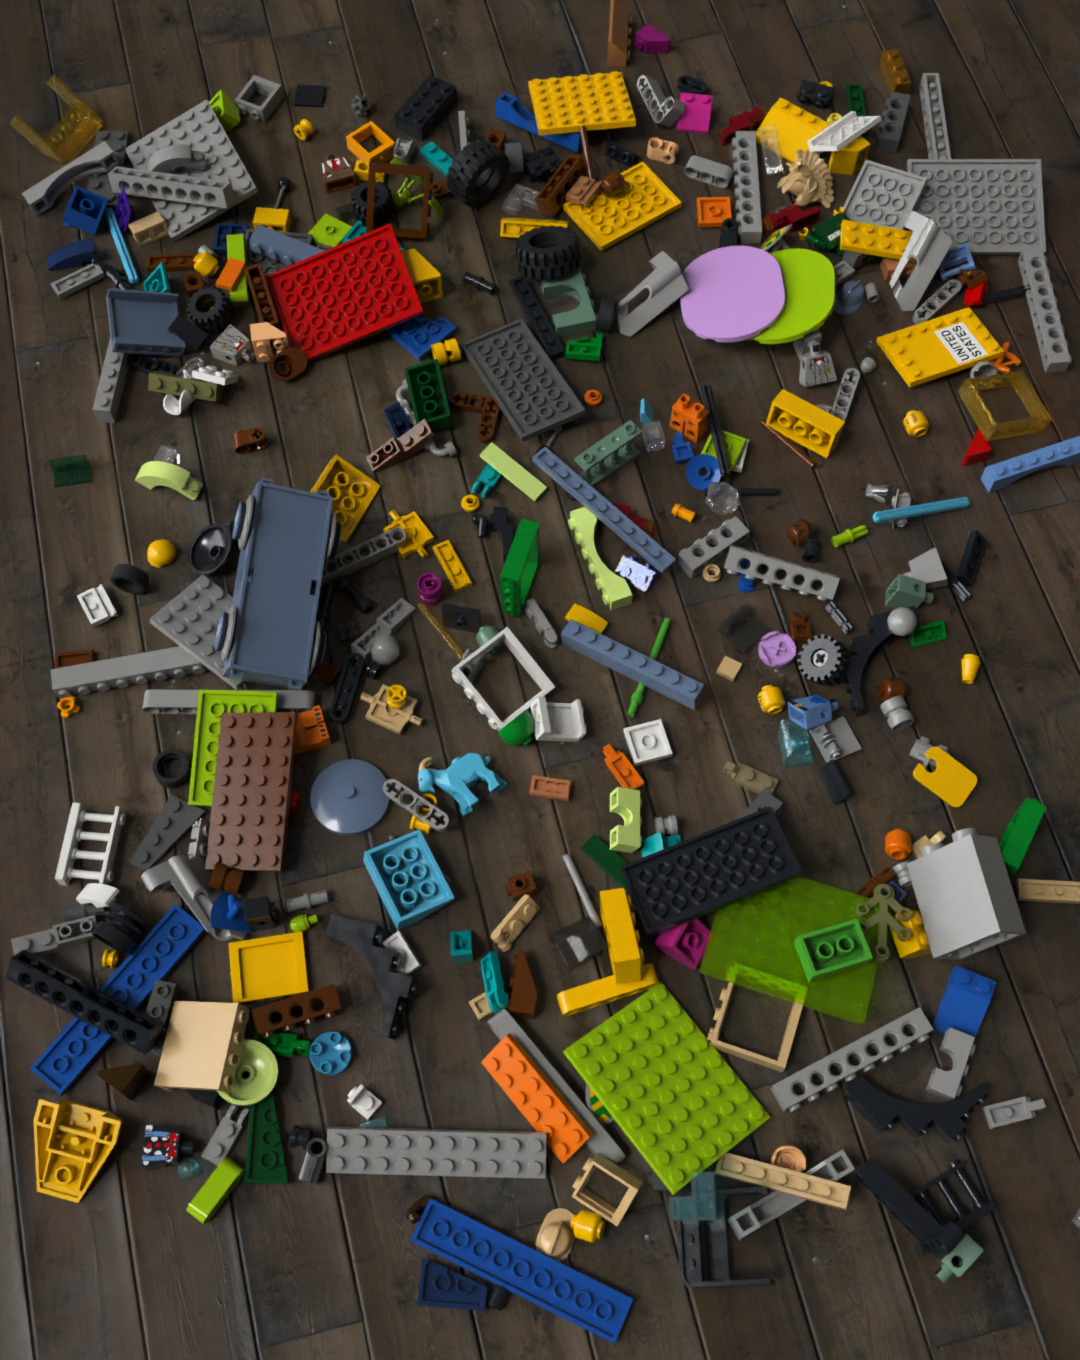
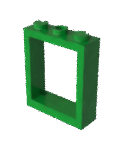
(1020, 833)

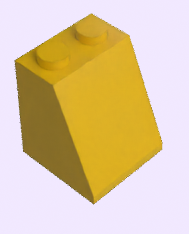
(424, 276)

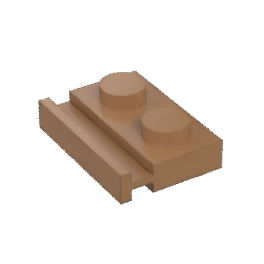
(583, 191)

